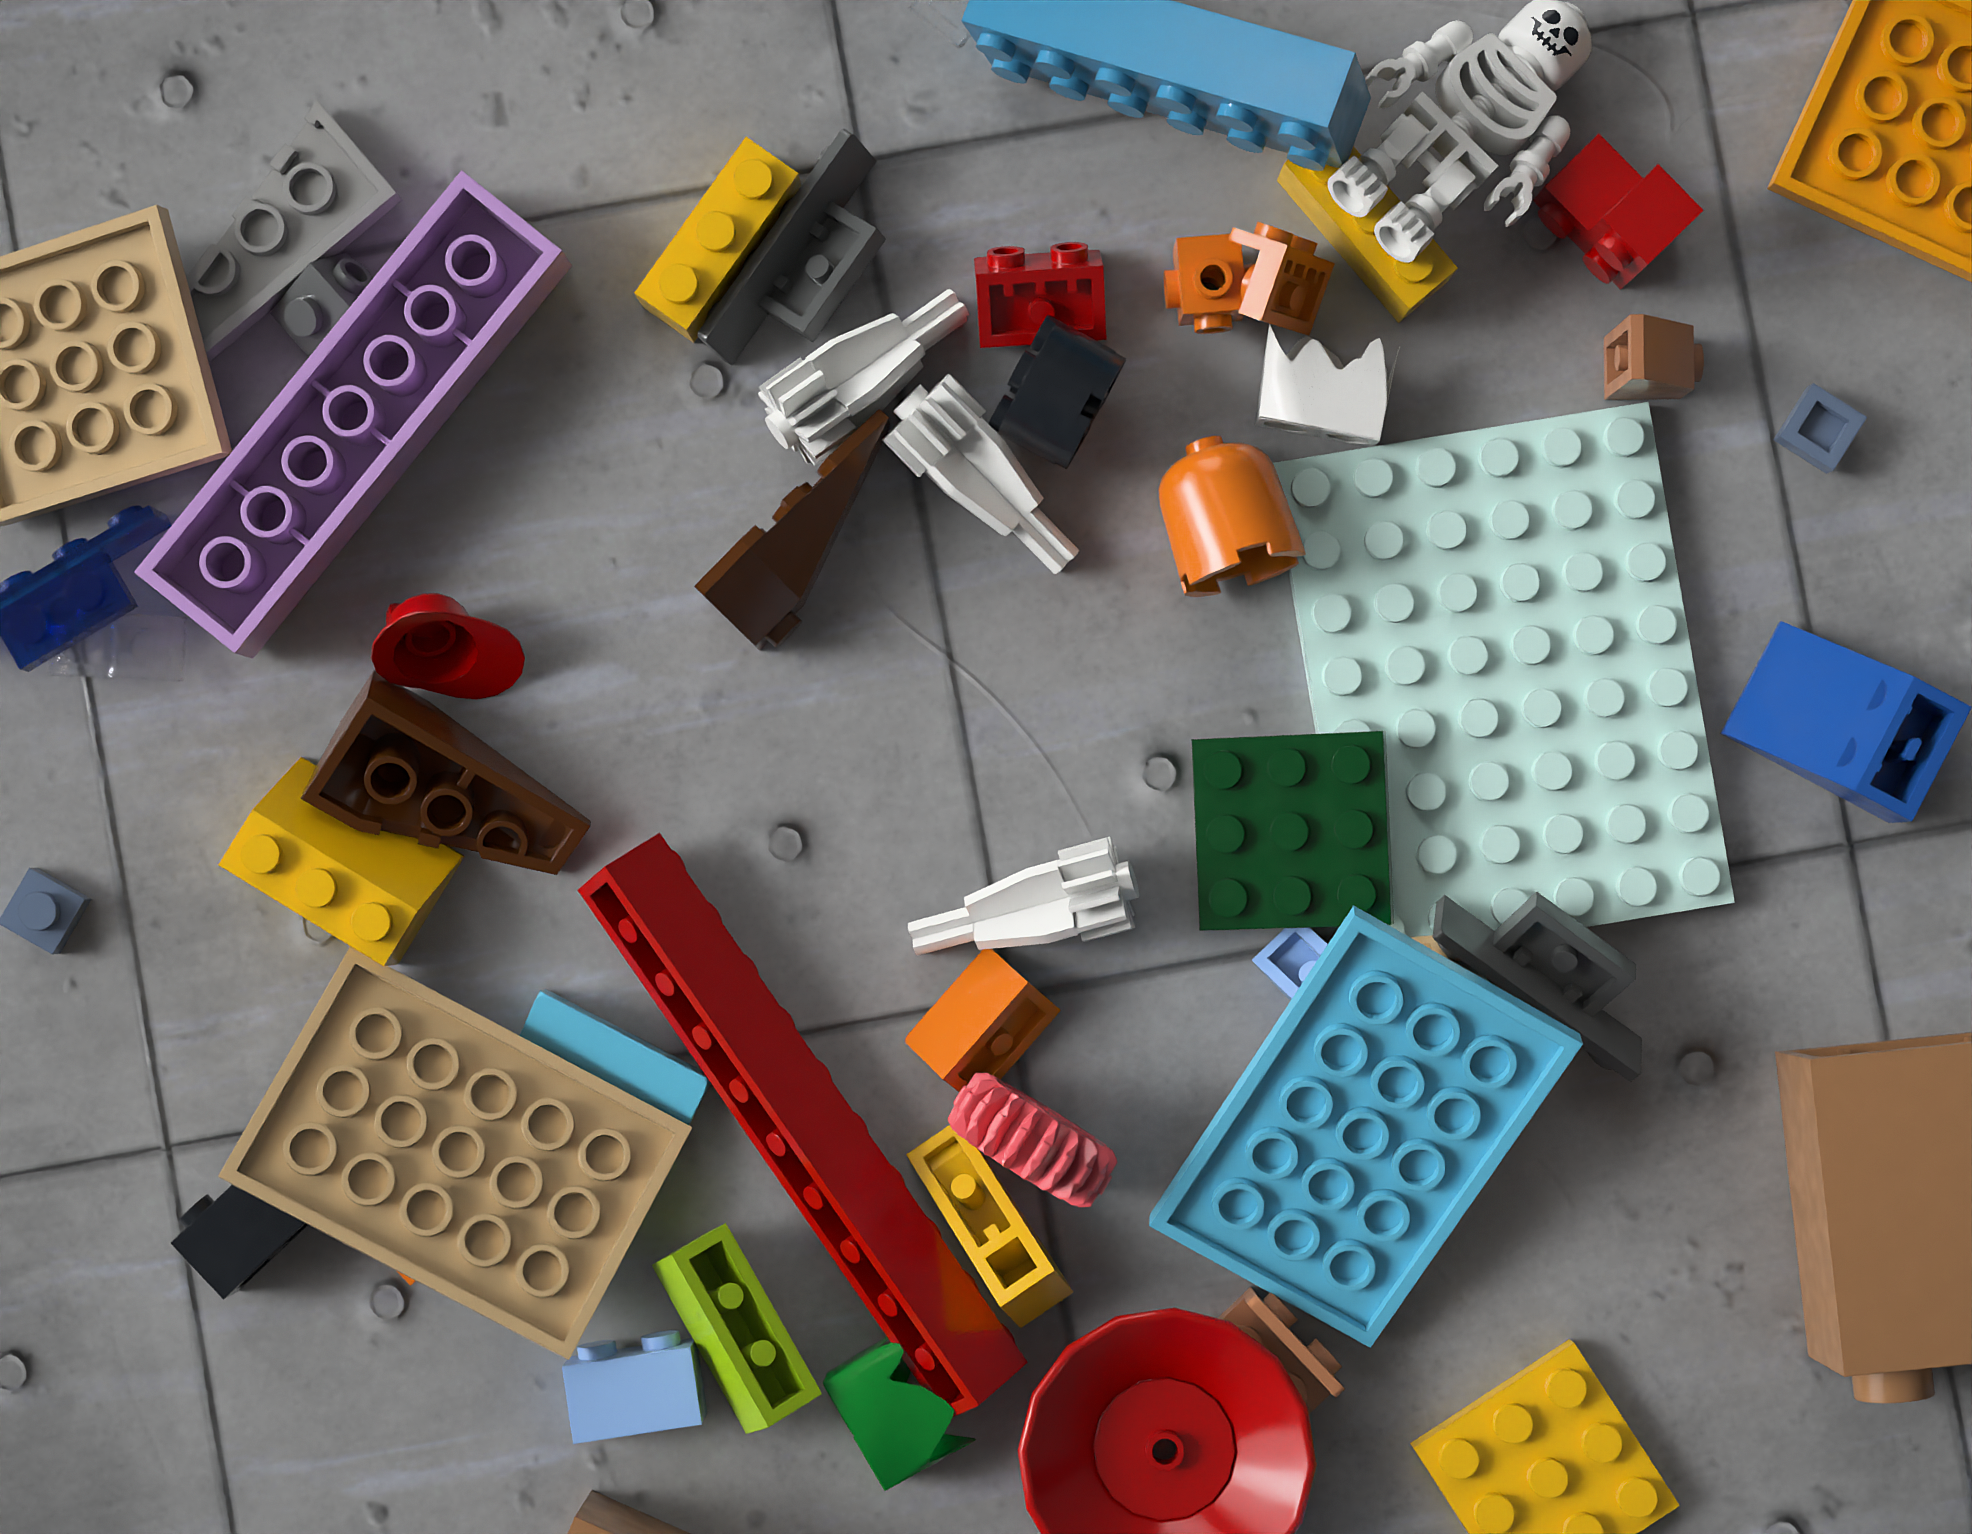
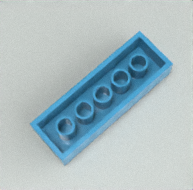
(1185, 67)

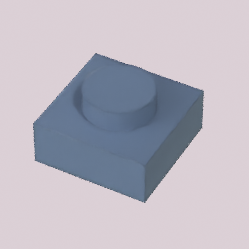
(1820, 428)
(44, 910)

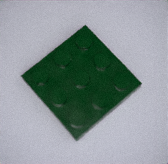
(1292, 830)

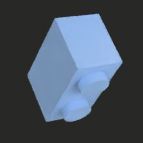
(634, 1387)

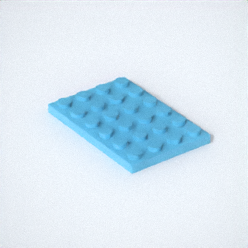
(1364, 1127)

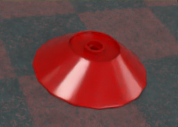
(1176, 1376)

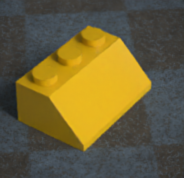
(343, 880)

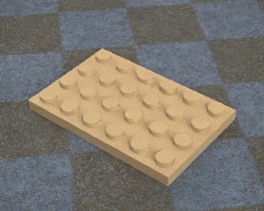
(456, 1153)

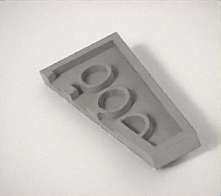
(302, 212)

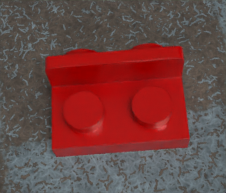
(1022, 289)

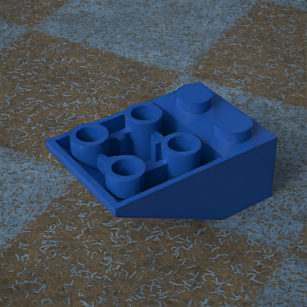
(1846, 722)

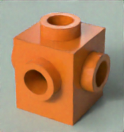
(1200, 261)

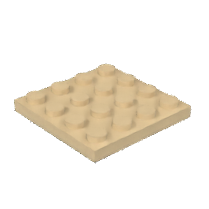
(100, 367)

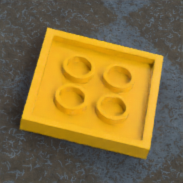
(1545, 1457)

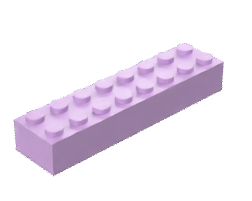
(354, 417)

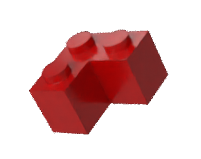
(1614, 211)

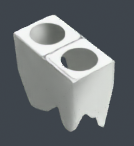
(1320, 397)

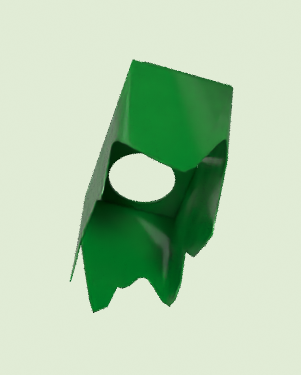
(891, 1420)

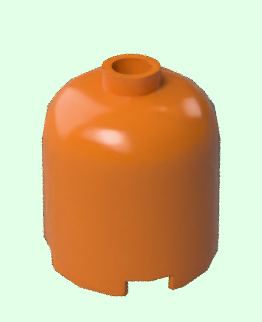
(1227, 516)

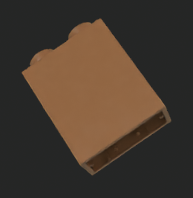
(1883, 1207)

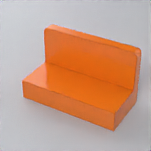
(981, 1022)

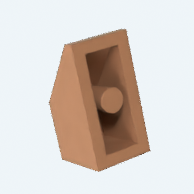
(1651, 359)

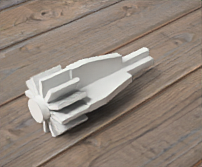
(852, 376)
(974, 467)
(1041, 904)

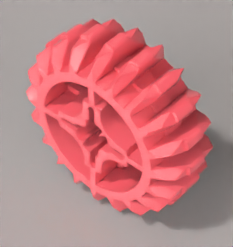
(1032, 1140)

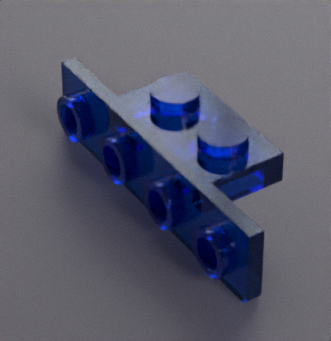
(75, 592)

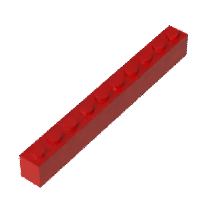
(802, 1125)

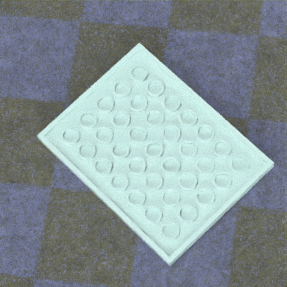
(1527, 655)

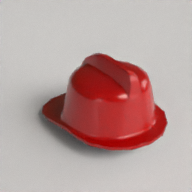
(444, 650)

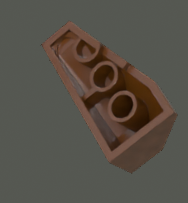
(772, 572)
(426, 777)

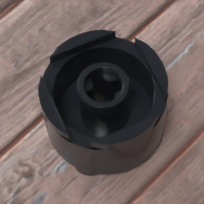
(1057, 392)

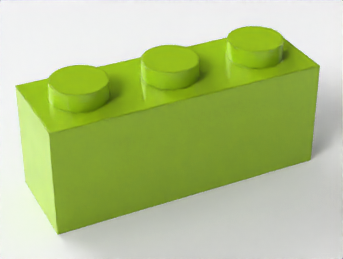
(736, 1329)

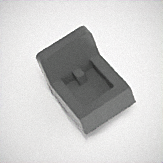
(320, 299)

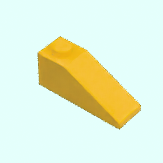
(989, 1226)

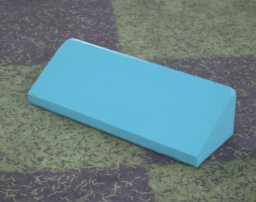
(616, 1056)

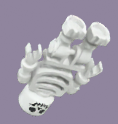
(1489, 101)

